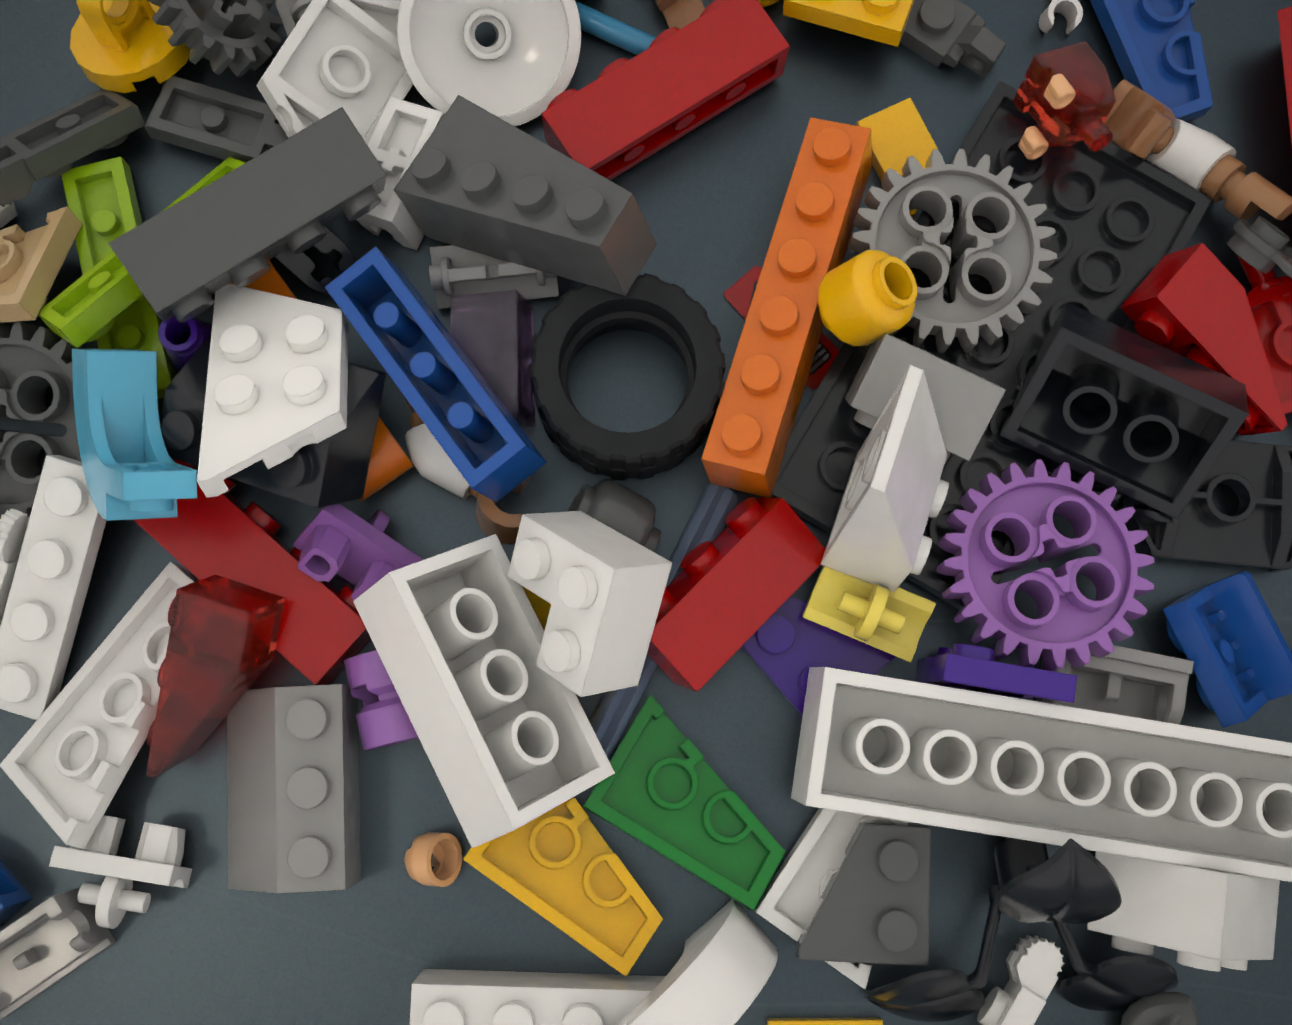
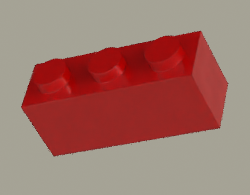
(731, 589)

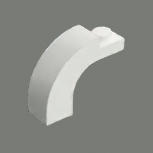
(715, 976)

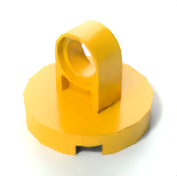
(123, 45)

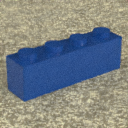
(435, 376)

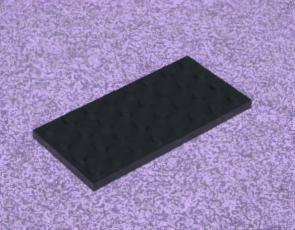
(1111, 231)

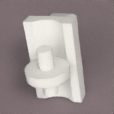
(155, 862)

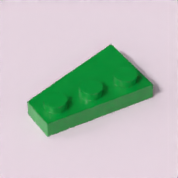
(684, 810)

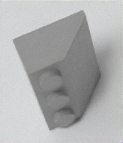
(293, 790)

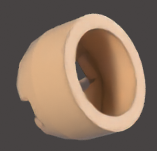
(434, 850)

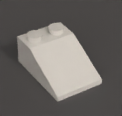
(892, 491)

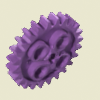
(1065, 619)

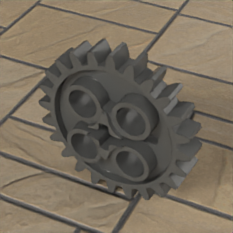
(28, 365)

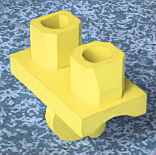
(869, 612)

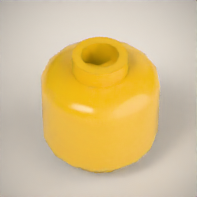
(867, 297)

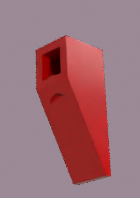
(1205, 315)

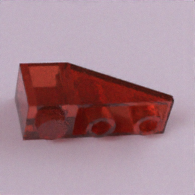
(215, 651)

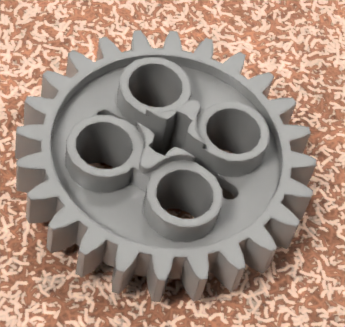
(1006, 258)

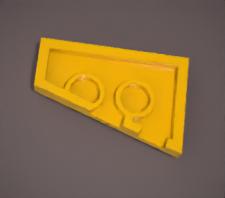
(573, 882)

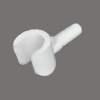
(1070, 9)

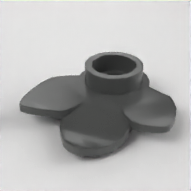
(1262, 245)

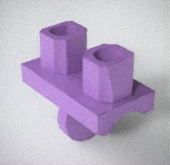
(350, 547)

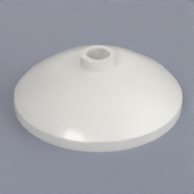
(511, 78)

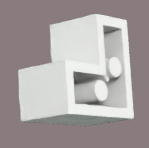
(600, 597)
(1199, 912)

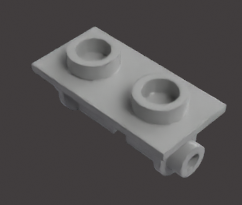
(469, 272)

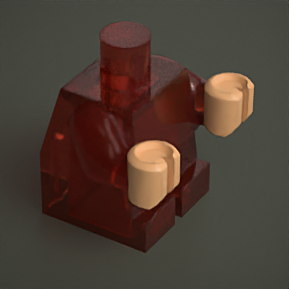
(1068, 98)

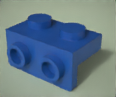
(1234, 647)

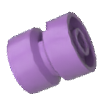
(383, 717)

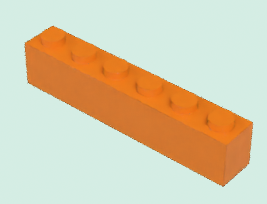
(784, 314)

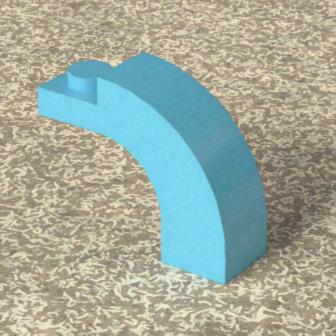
(122, 436)

